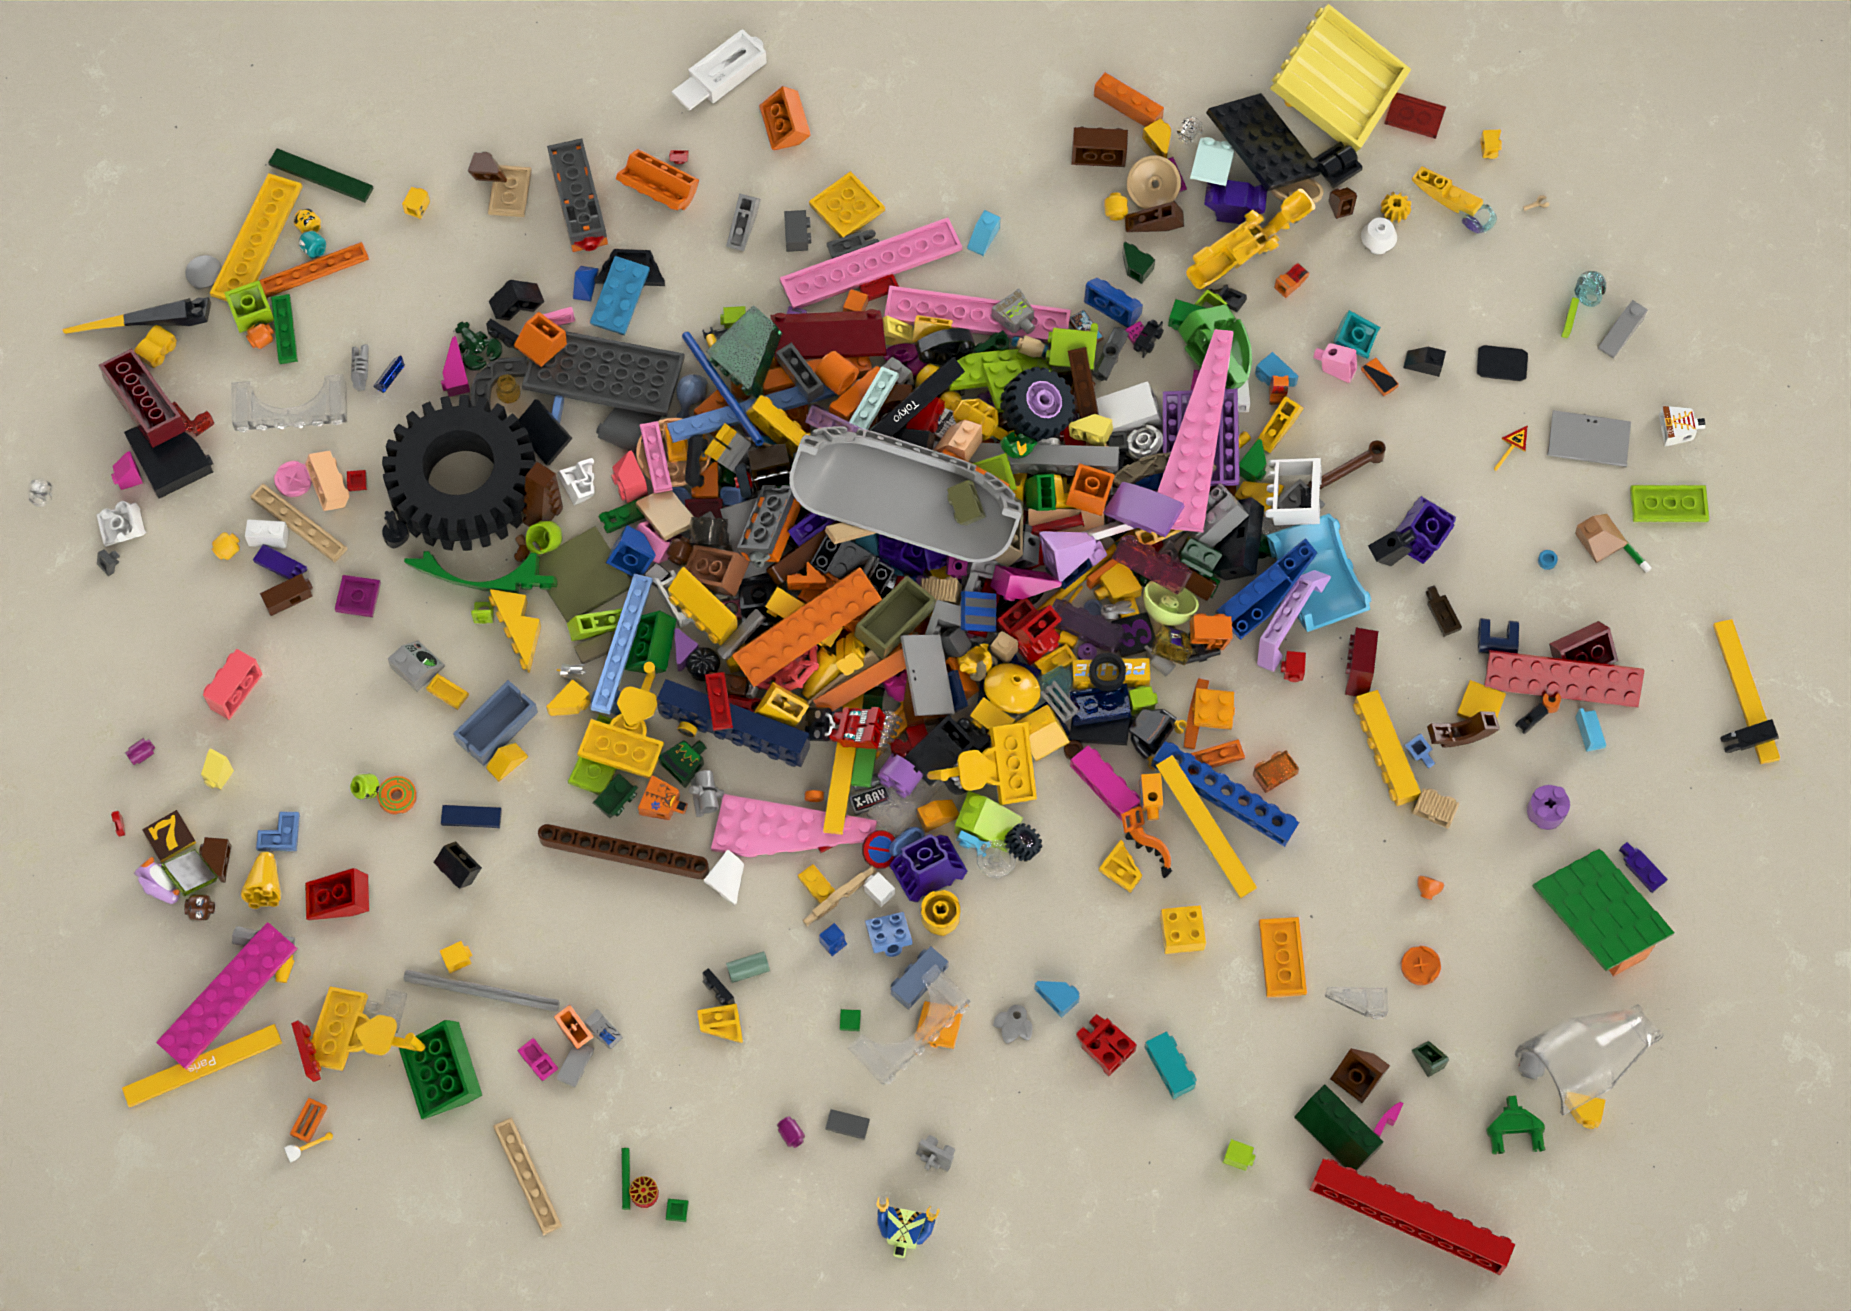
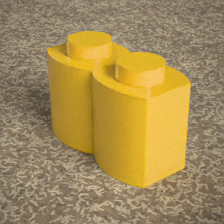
(155, 346)

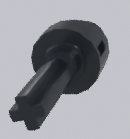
(394, 531)

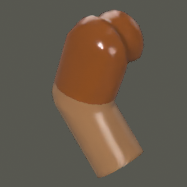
(522, 552)

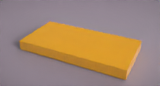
(1282, 957)

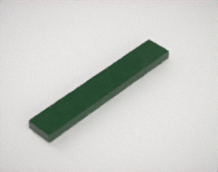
(321, 175)

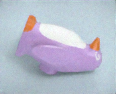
(156, 882)

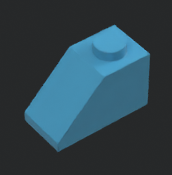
(1272, 366)
(1058, 995)

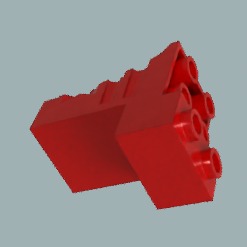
(1030, 628)

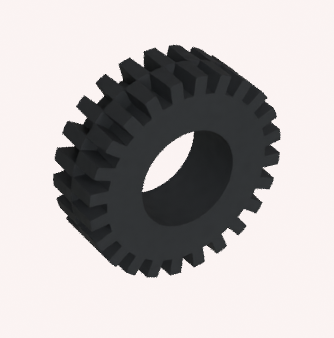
(452, 431)

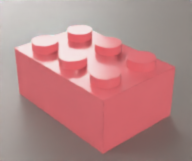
(232, 683)

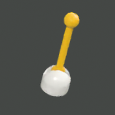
(293, 1151)

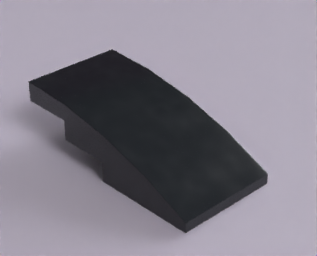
(753, 595)

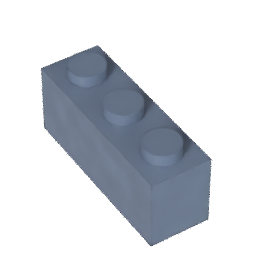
(910, 985)

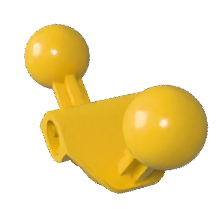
(975, 411)

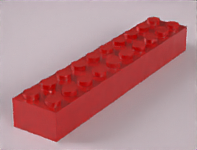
(1412, 1216)

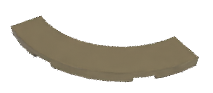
(1143, 468)

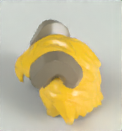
(977, 662)

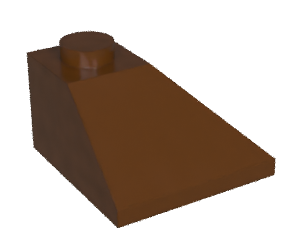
(1359, 1073)

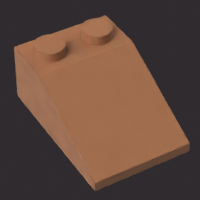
(717, 569)

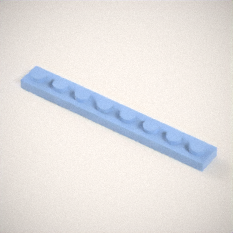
(621, 644)

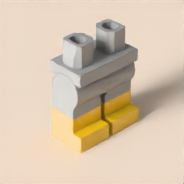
(739, 448)

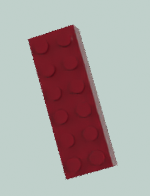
(142, 397)

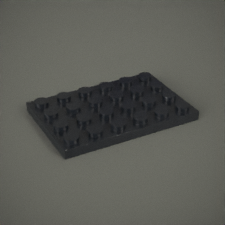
(1263, 142)

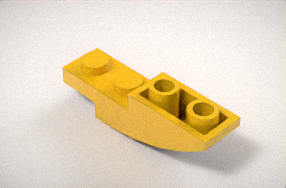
(1444, 192)

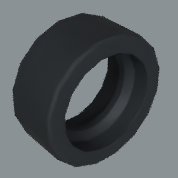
(1106, 685)

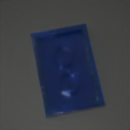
(1100, 705)

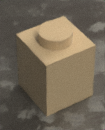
(1004, 647)

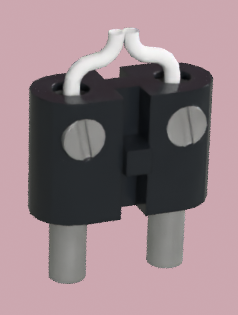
(819, 723)

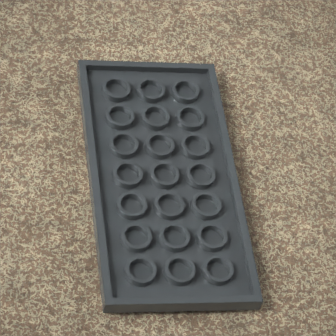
(609, 374)

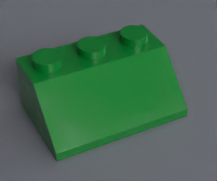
(652, 642)

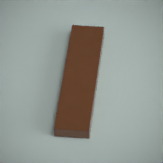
(1083, 382)

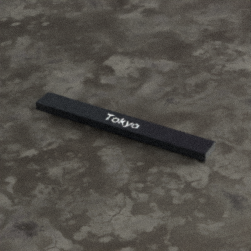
(919, 398)

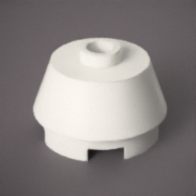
(1379, 235)
(1145, 442)

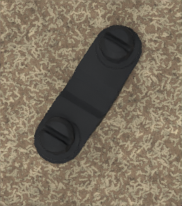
(695, 448)

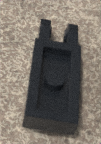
(1751, 736)

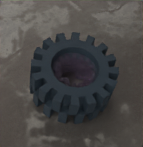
(1023, 833)

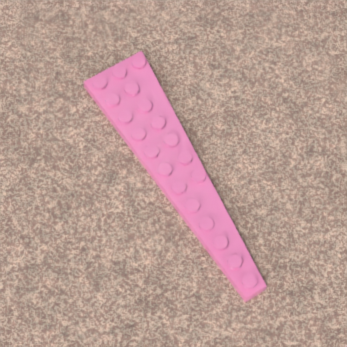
(1193, 454)

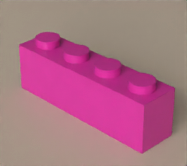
(1104, 781)

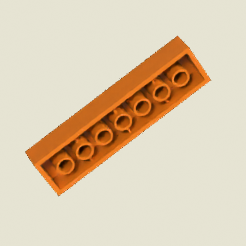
(806, 626)

